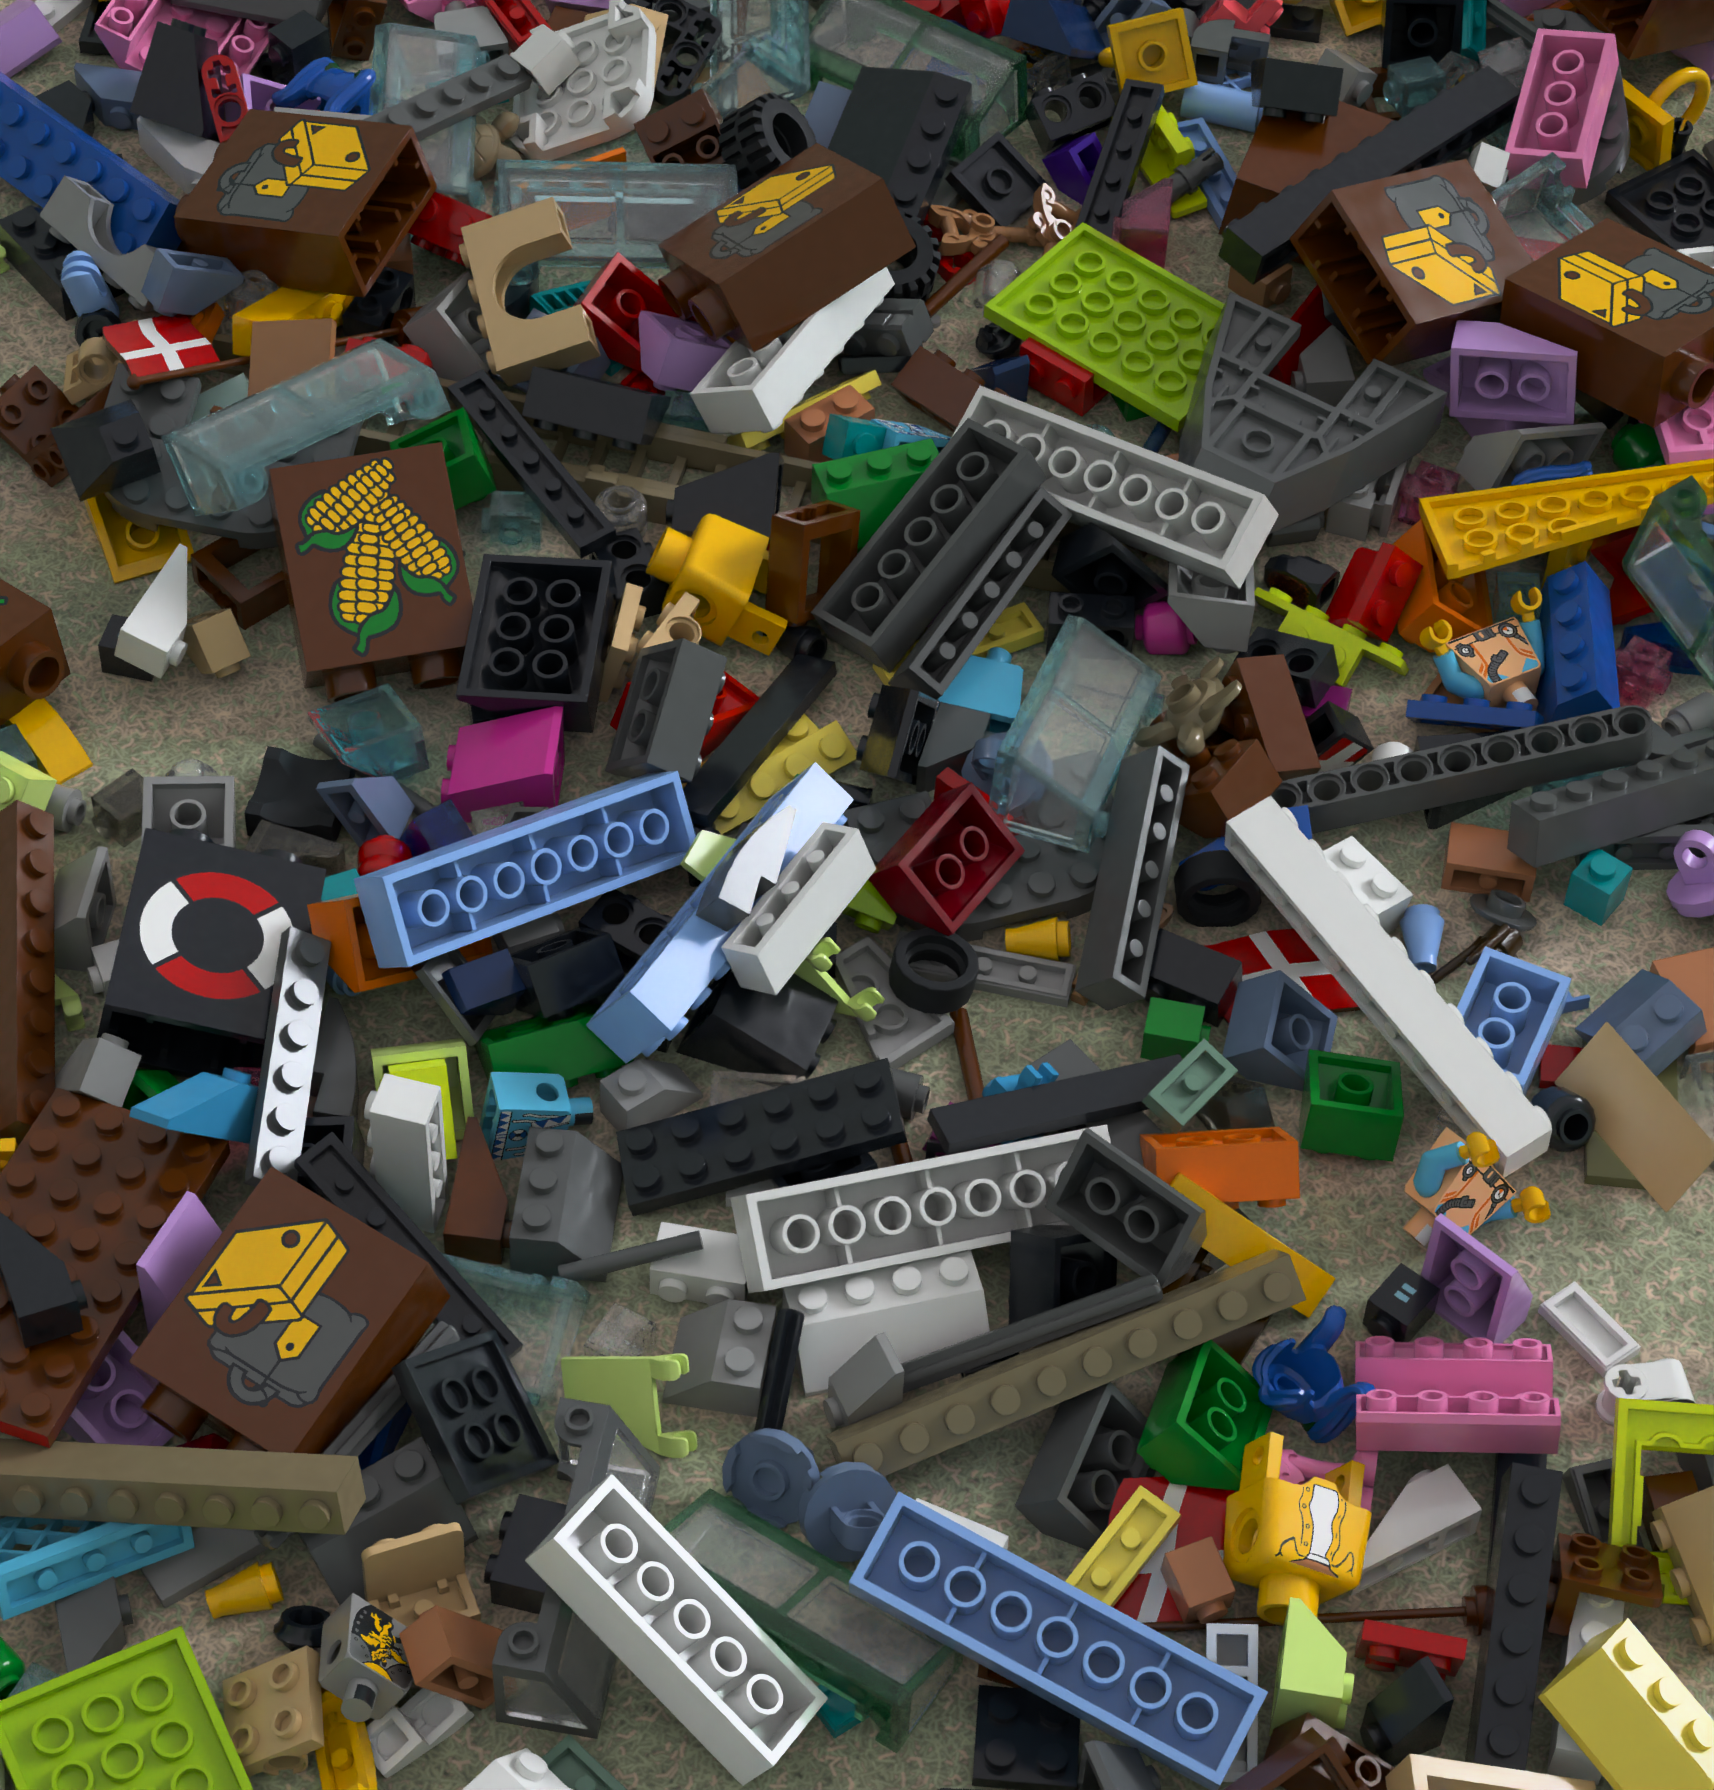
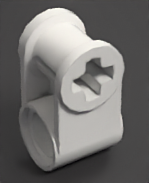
(1644, 1381)

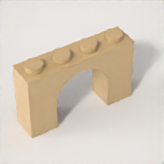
(495, 253)

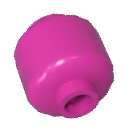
(1163, 630)

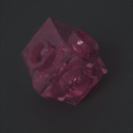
(1425, 482)
(1642, 672)

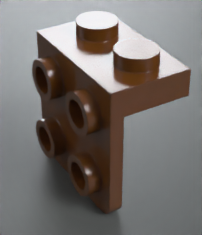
(30, 409)
(1599, 1569)

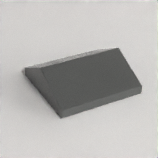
(429, 973)

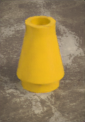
(1042, 939)
(246, 1592)

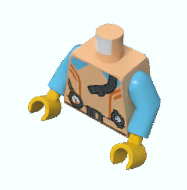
(1493, 662)
(1466, 1188)

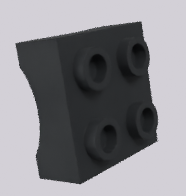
(289, 794)

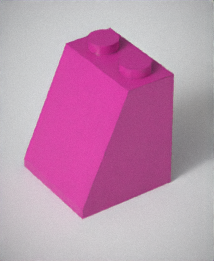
(507, 762)

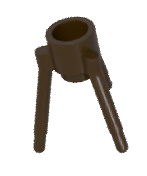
(1497, 937)

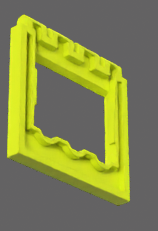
(1651, 1427)

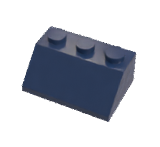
(1054, 26)

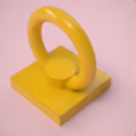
(1151, 51)
(1652, 126)

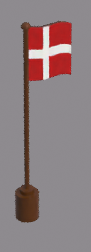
(173, 348)
(1279, 950)
(1204, 1516)

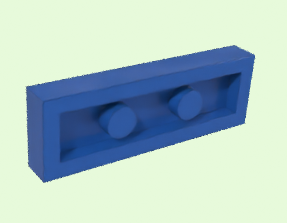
(1472, 713)

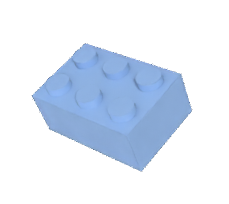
(1513, 1010)

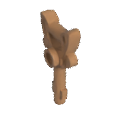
(1045, 217)
(977, 230)

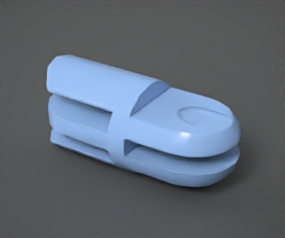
(86, 285)

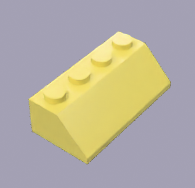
(1633, 1715)

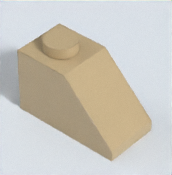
(215, 642)

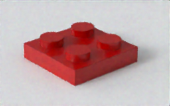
(1391, 1645)

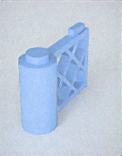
(1223, 103)

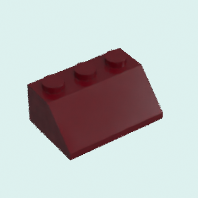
(947, 861)

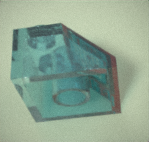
(373, 734)

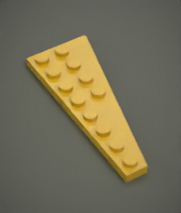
(1525, 520)

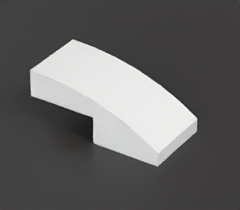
(414, 1729)

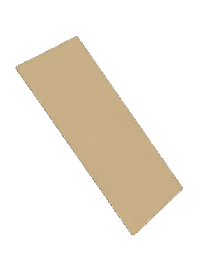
(1639, 1117)

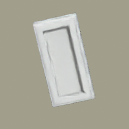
(1588, 1328)

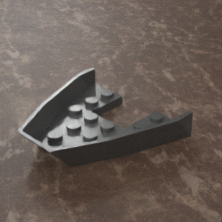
(1286, 440)

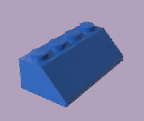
(1578, 646)

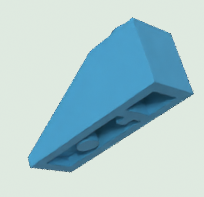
(205, 1106)

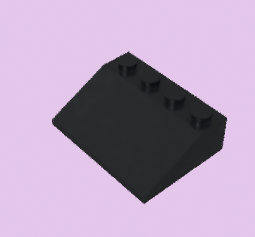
(904, 130)
(539, 637)

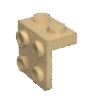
(418, 1573)

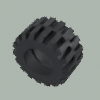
(763, 137)
(920, 263)

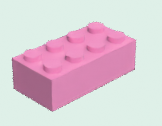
(1563, 102)

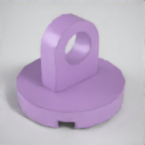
(1693, 885)

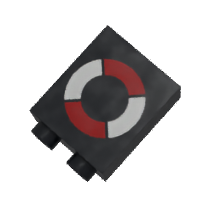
(203, 950)

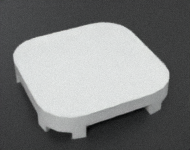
(601, 96)

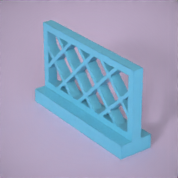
(76, 1561)

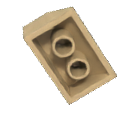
(1688, 1535)

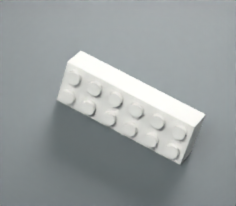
(760, 387)
(677, 1630)

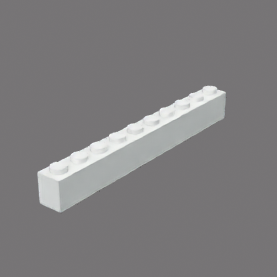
(1387, 984)

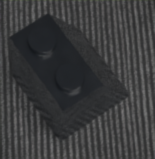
(1419, 29)
(172, 80)
(761, 1030)

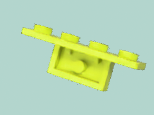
(1164, 153)
(1347, 641)

